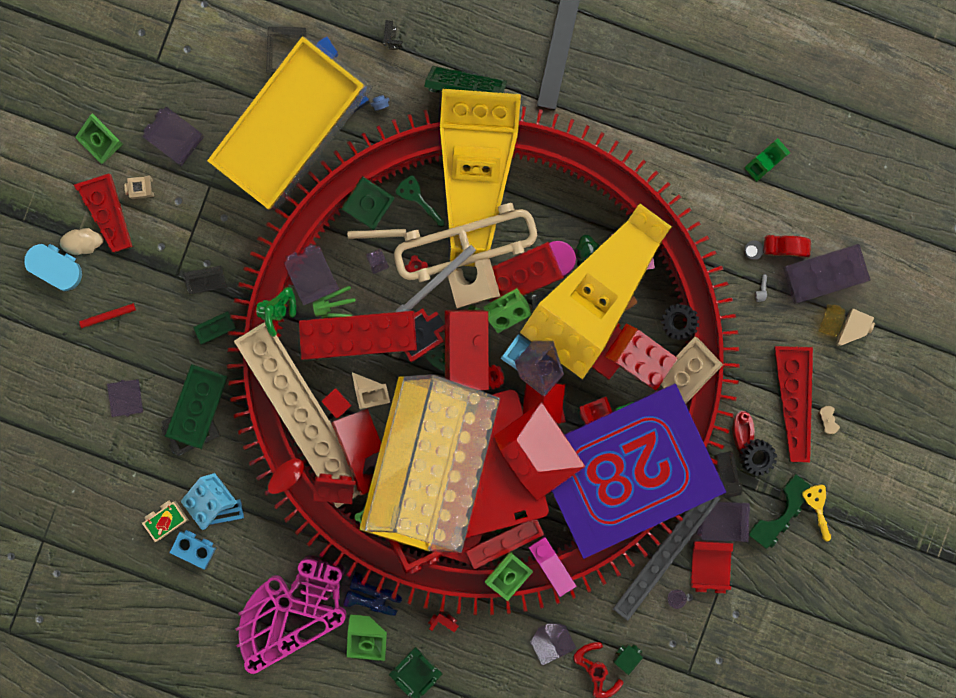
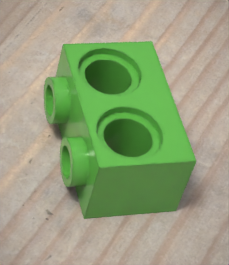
(507, 310)

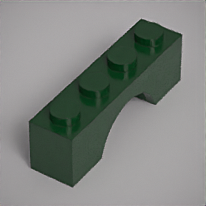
(766, 531)

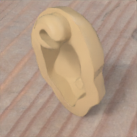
(81, 241)

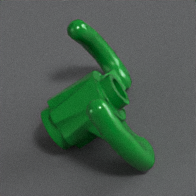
(275, 309)

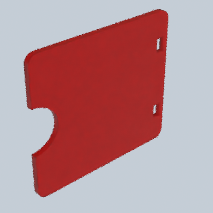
(499, 488)

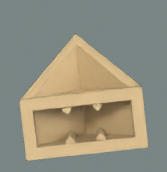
(369, 392)

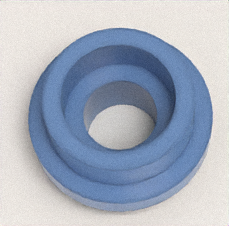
(380, 102)

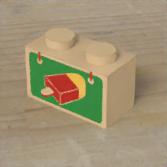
(165, 520)

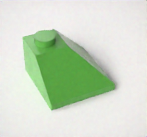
(365, 639)

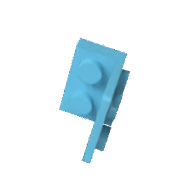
(207, 500)

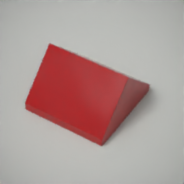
(552, 400)

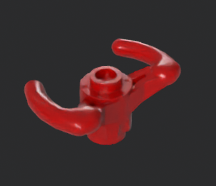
(596, 671)

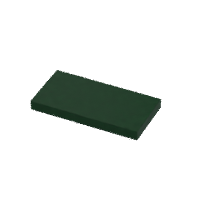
(196, 406)

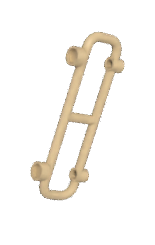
(506, 212)

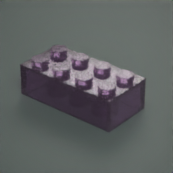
(826, 274)

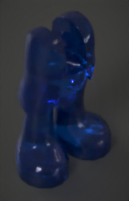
(376, 604)

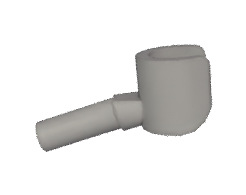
(761, 295)

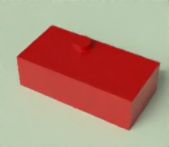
(467, 348)

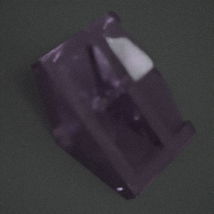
(552, 642)

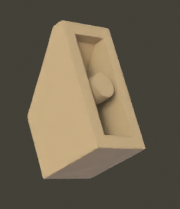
(855, 327)

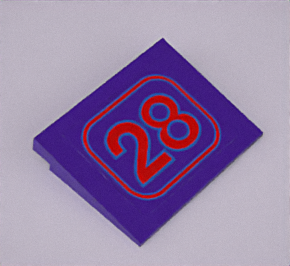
(638, 471)

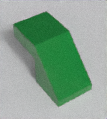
(767, 159)

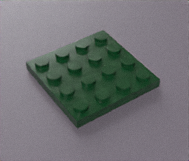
(445, 78)

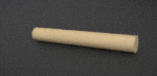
(376, 233)

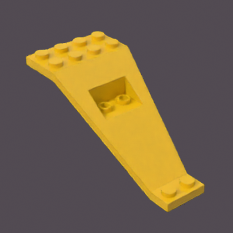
(476, 132)
(578, 318)

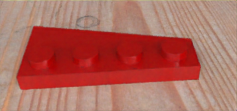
(103, 202)

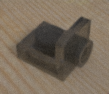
(389, 33)

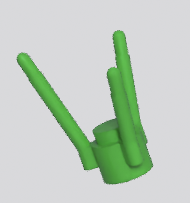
(322, 306)

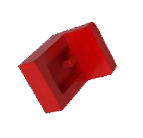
(595, 410)
(448, 621)

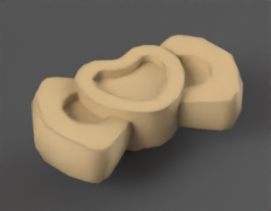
(829, 420)

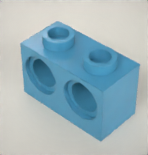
(191, 554)

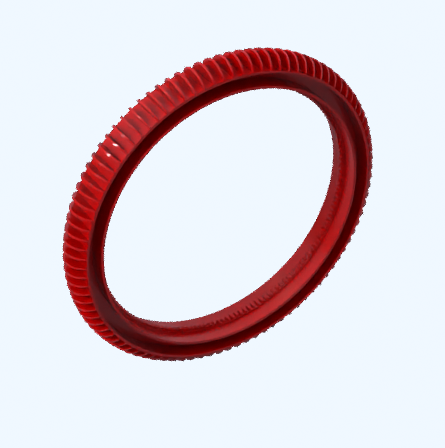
(326, 201)

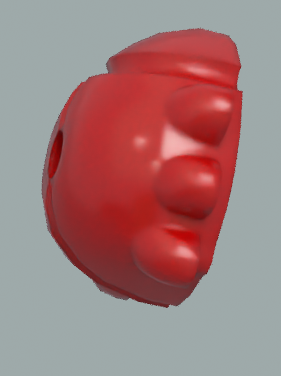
(496, 376)

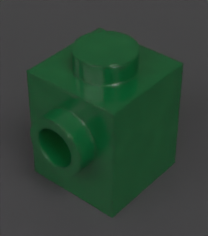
(628, 658)

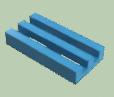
(240, 516)

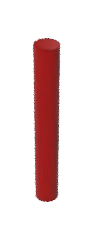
(107, 315)

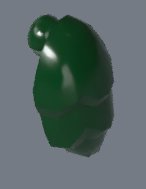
(585, 248)

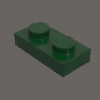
(214, 328)

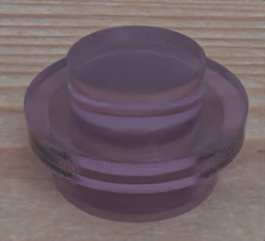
(677, 598)

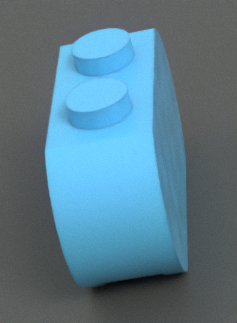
(53, 267)

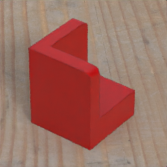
(336, 403)

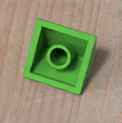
(98, 139)
(508, 576)

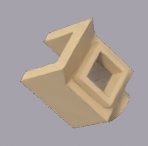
(139, 187)

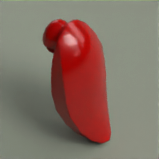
(743, 430)
(286, 476)

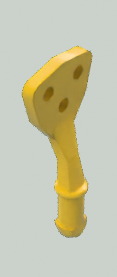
(818, 506)

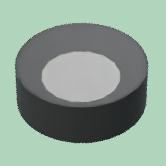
(753, 250)

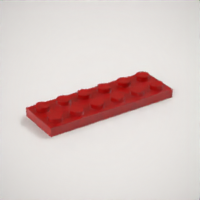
(357, 335)

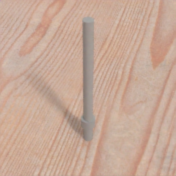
(437, 280)

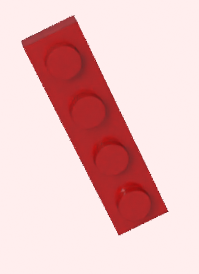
(503, 543)

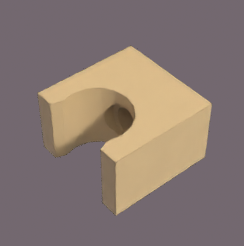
(481, 290)

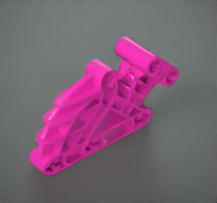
(317, 581)

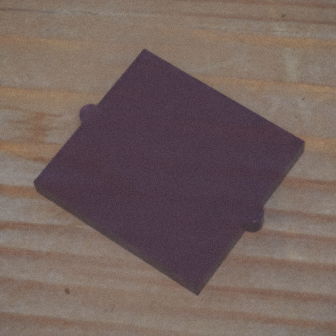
(125, 398)

